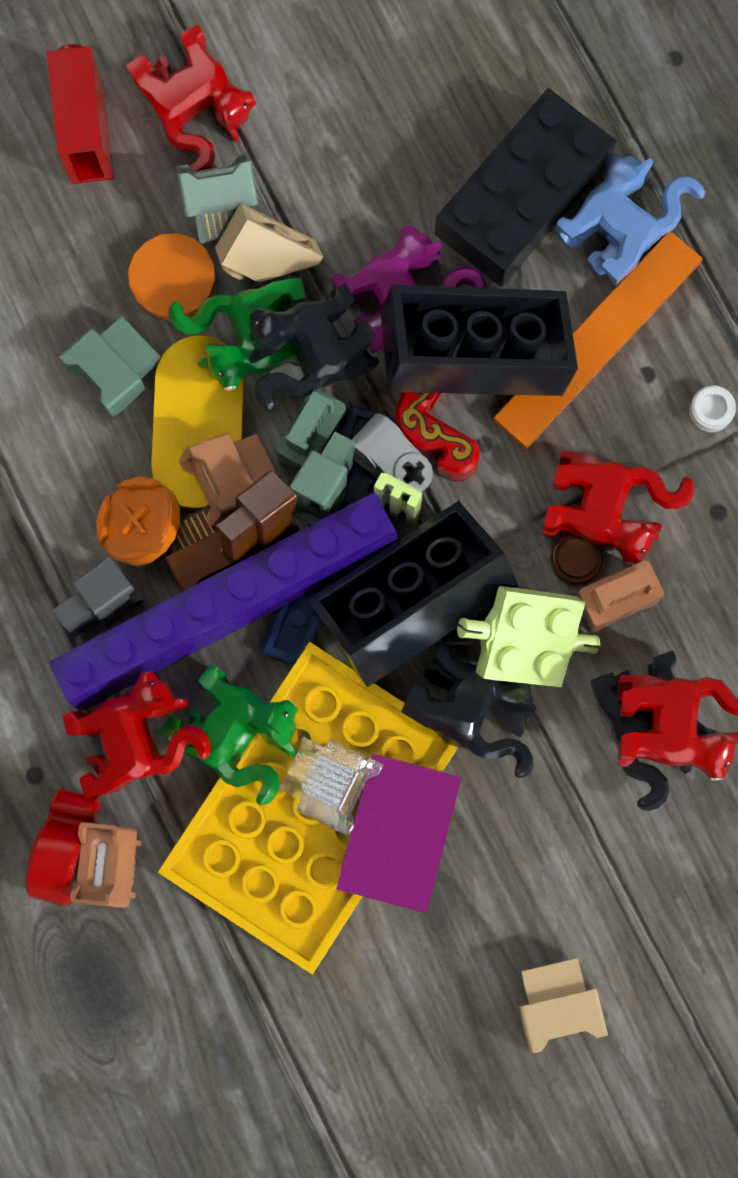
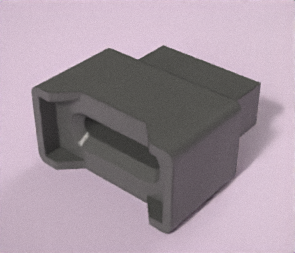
(101, 595)

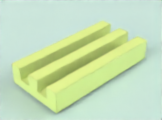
(411, 508)

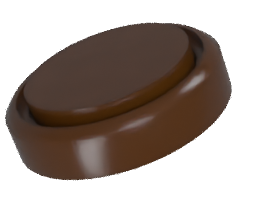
(576, 560)

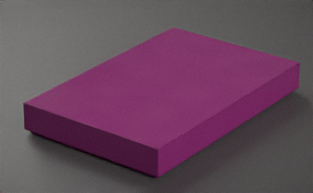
(399, 834)

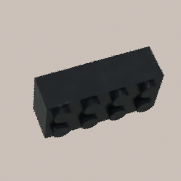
(524, 187)
(477, 340)
(413, 593)

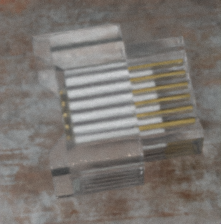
(329, 782)

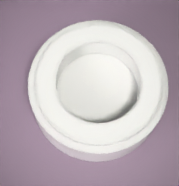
(712, 408)

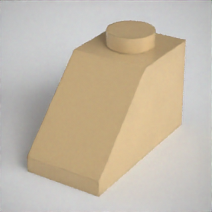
(263, 247)

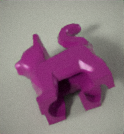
(392, 267)

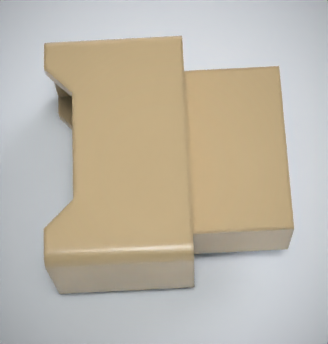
(558, 1004)

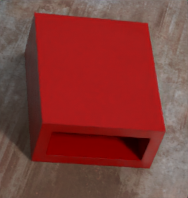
(80, 114)

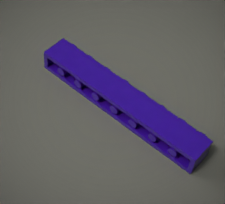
(224, 603)

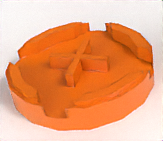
(171, 271)
(138, 521)

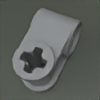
(384, 448)

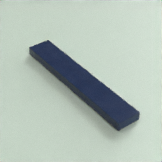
(296, 622)

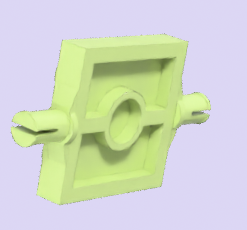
(529, 636)

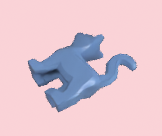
(620, 220)

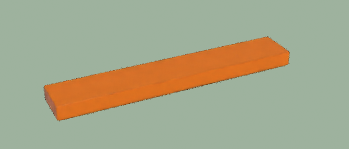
(605, 334)

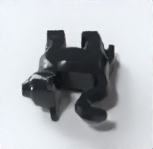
(316, 343)
(606, 696)
(464, 708)

